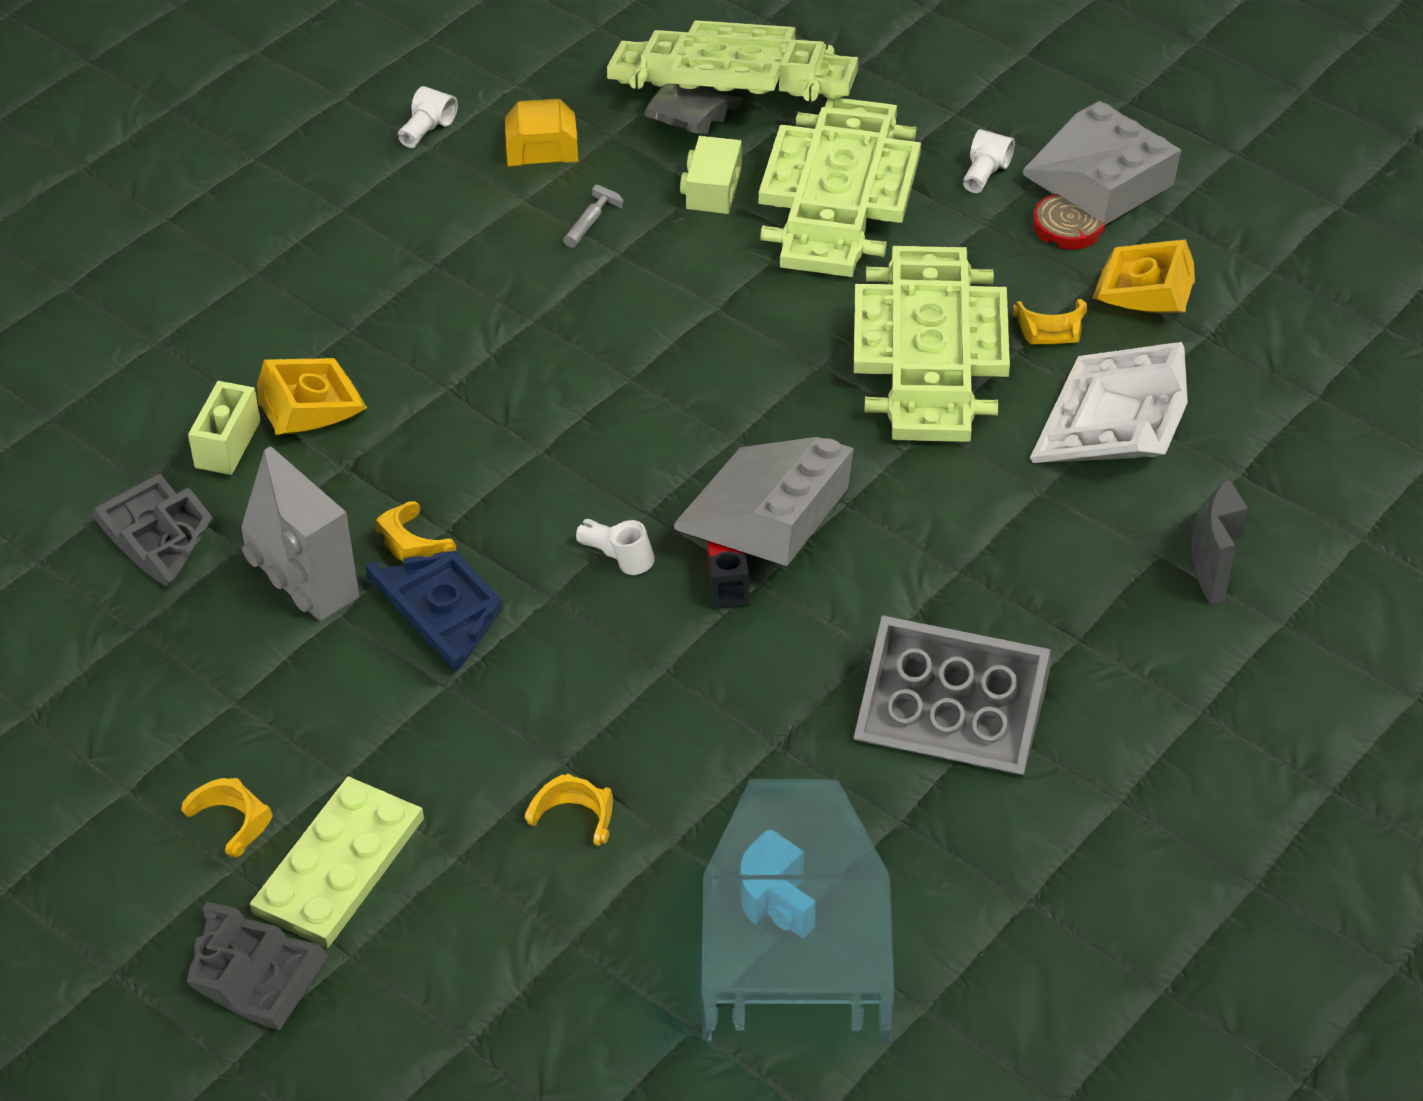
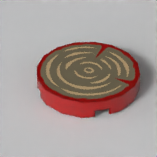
(1065, 223)

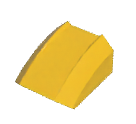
(541, 133)
(1148, 277)
(306, 394)

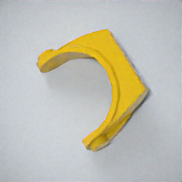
(1065, 327)
(402, 542)
(577, 791)
(233, 794)

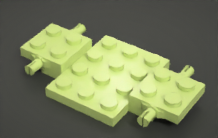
(735, 57)
(836, 180)
(932, 338)

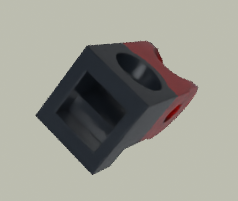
(728, 576)

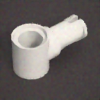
(428, 110)
(987, 154)
(624, 542)

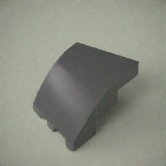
(691, 107)
(155, 526)
(1212, 545)
(252, 966)

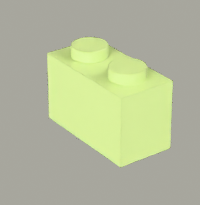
(712, 174)
(224, 427)

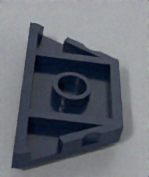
(441, 601)

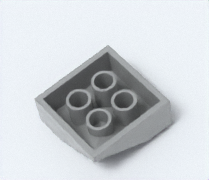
(1105, 163)
(299, 538)

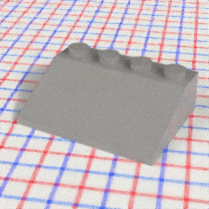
(771, 497)
(953, 695)

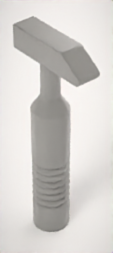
(591, 214)

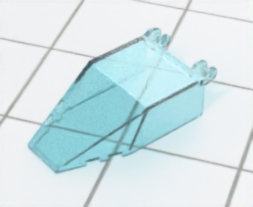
(796, 907)

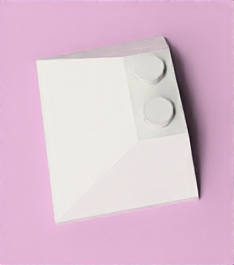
(1117, 406)

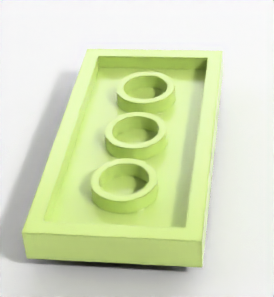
(337, 862)

